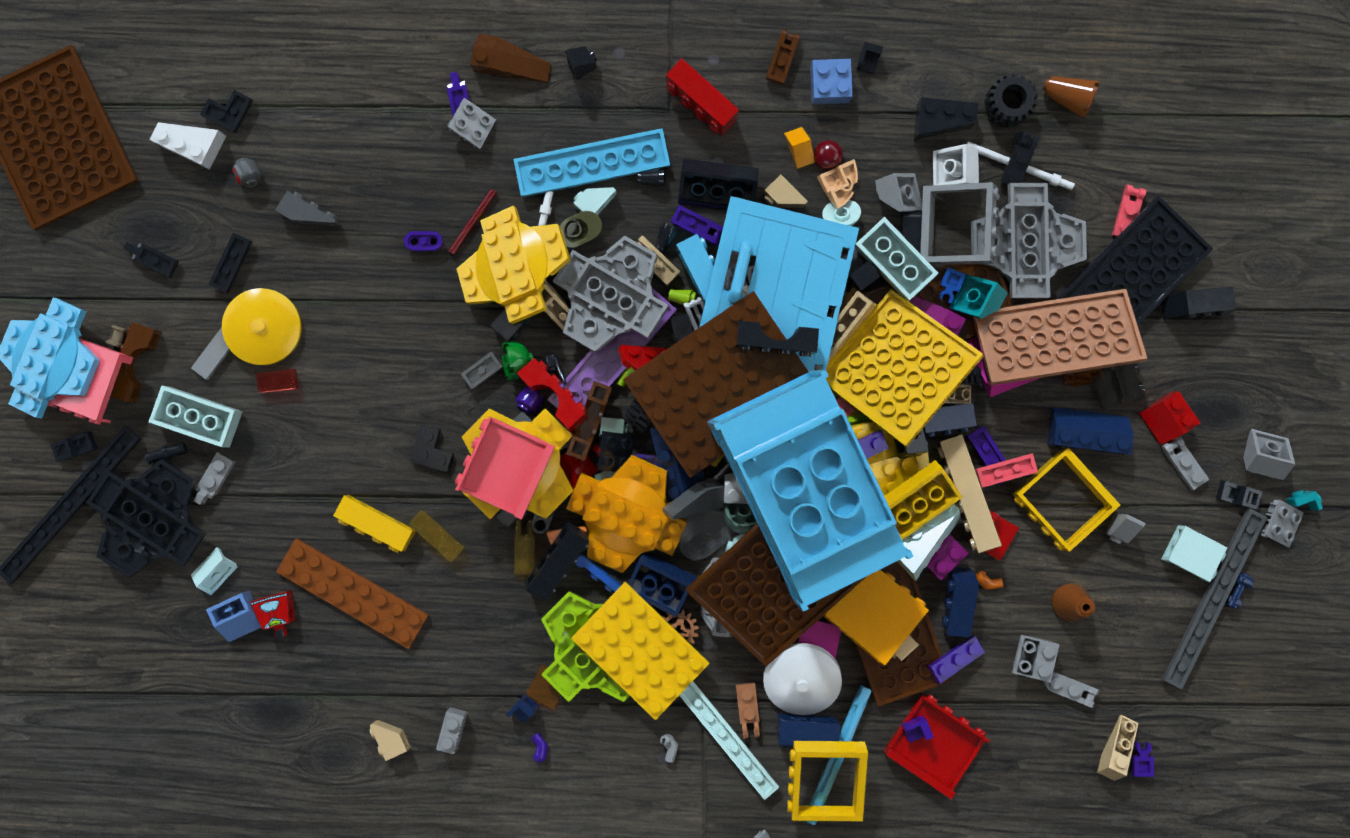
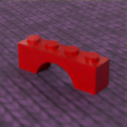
(537, 378)

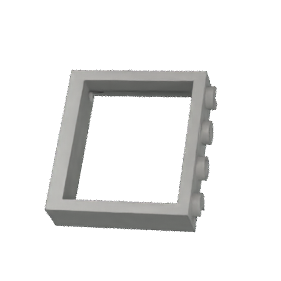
(991, 231)

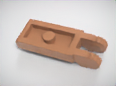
(748, 707)

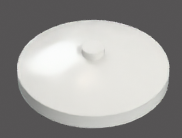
(803, 679)

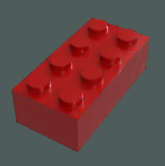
(701, 97)

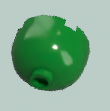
(514, 359)

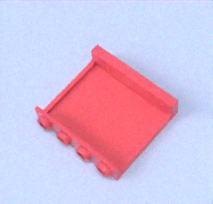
(100, 388)
(504, 466)

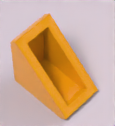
(800, 147)

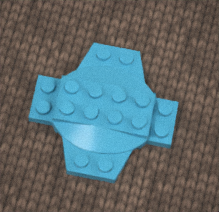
(47, 358)

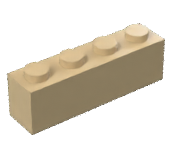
(850, 319)

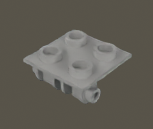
(471, 123)
(1283, 522)

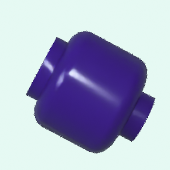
(529, 401)

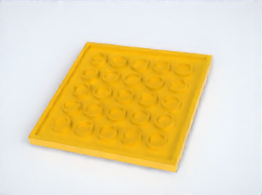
(900, 367)

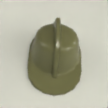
(581, 228)

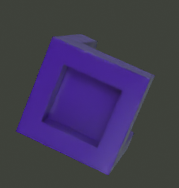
(917, 729)

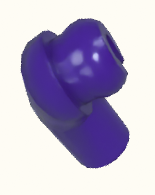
(542, 748)

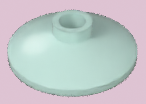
(847, 214)

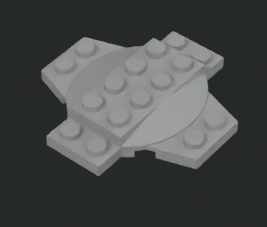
(1032, 241)
(611, 294)

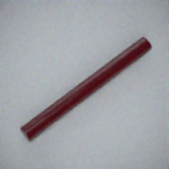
(472, 222)

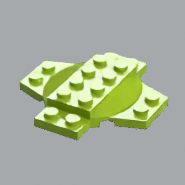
(572, 666)

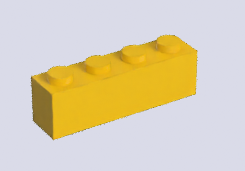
(374, 523)

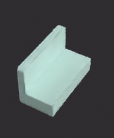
(213, 572)

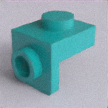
(1310, 497)

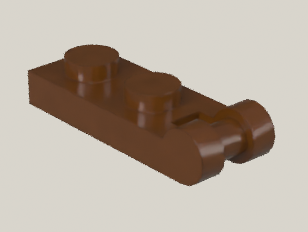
(782, 57)

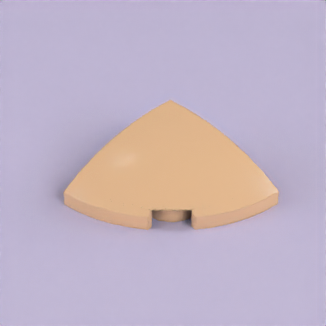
(839, 183)

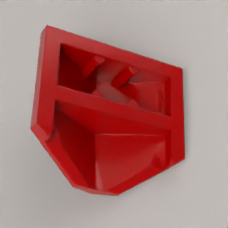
(574, 467)

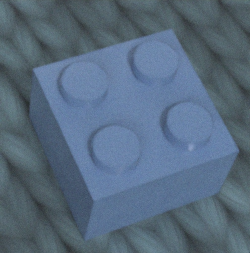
(831, 81)

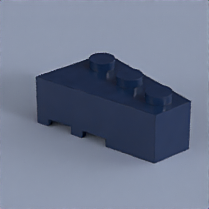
(949, 418)
(960, 602)

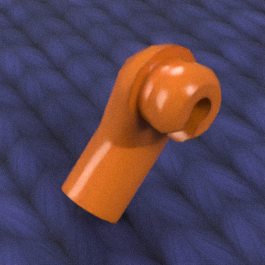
(987, 583)

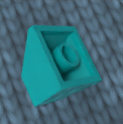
(978, 297)

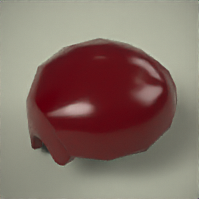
(828, 154)

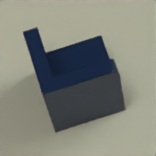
(523, 708)

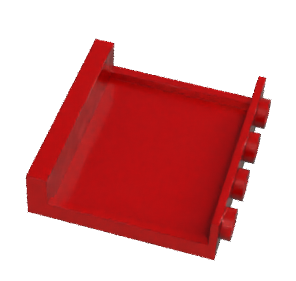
(946, 755)

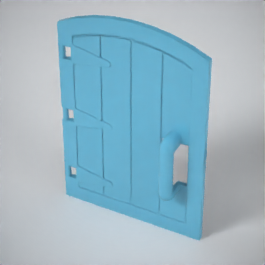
(793, 272)

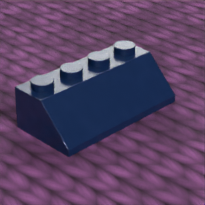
(1090, 431)
(677, 478)

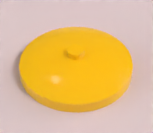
(261, 326)

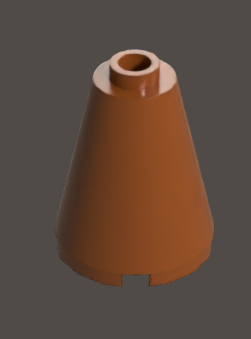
(1072, 93)
(1072, 603)

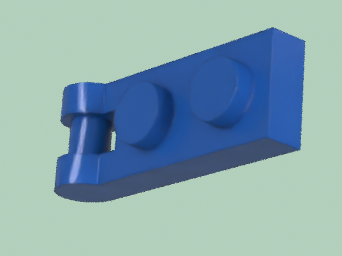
(598, 573)

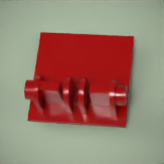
(1006, 533)

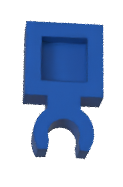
(951, 283)

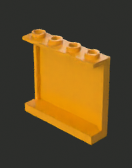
(878, 615)

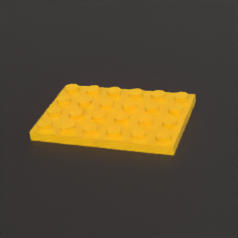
(640, 650)

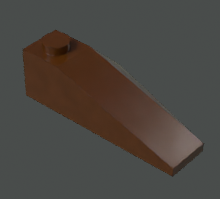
(502, 58)

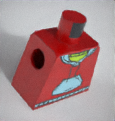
(275, 612)

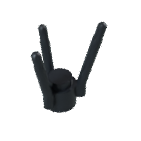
(552, 363)

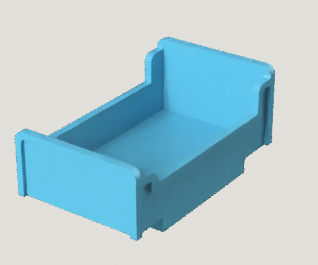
(809, 487)

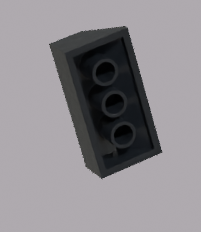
(714, 183)

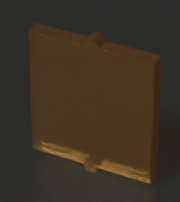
(543, 691)

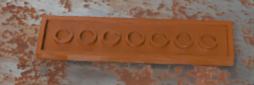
(352, 593)

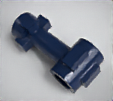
(1243, 581)

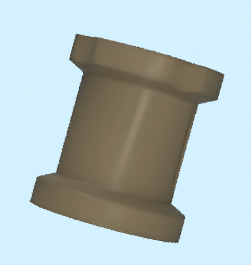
(117, 336)

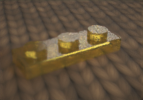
(436, 535)

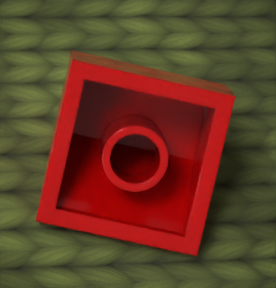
(1169, 417)

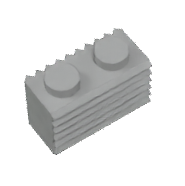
(451, 730)

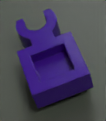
(1142, 763)

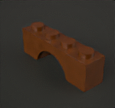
(139, 339)
(586, 431)

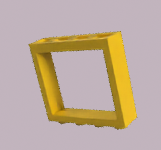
(1091, 482)
(828, 749)

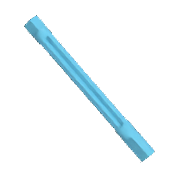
(846, 734)

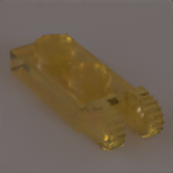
(524, 549)

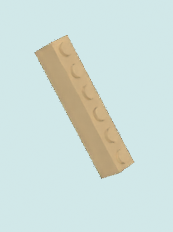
(973, 503)

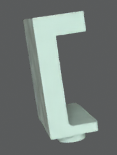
(1194, 553)

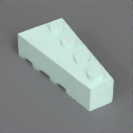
(928, 540)

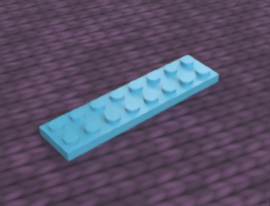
(591, 162)

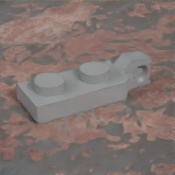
(213, 478)

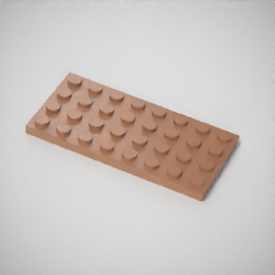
(1060, 337)

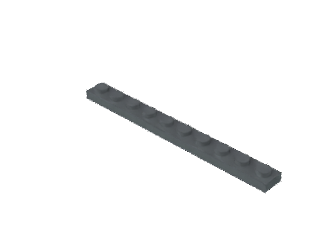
(1214, 598)

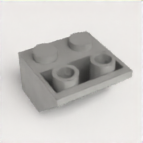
(1035, 658)

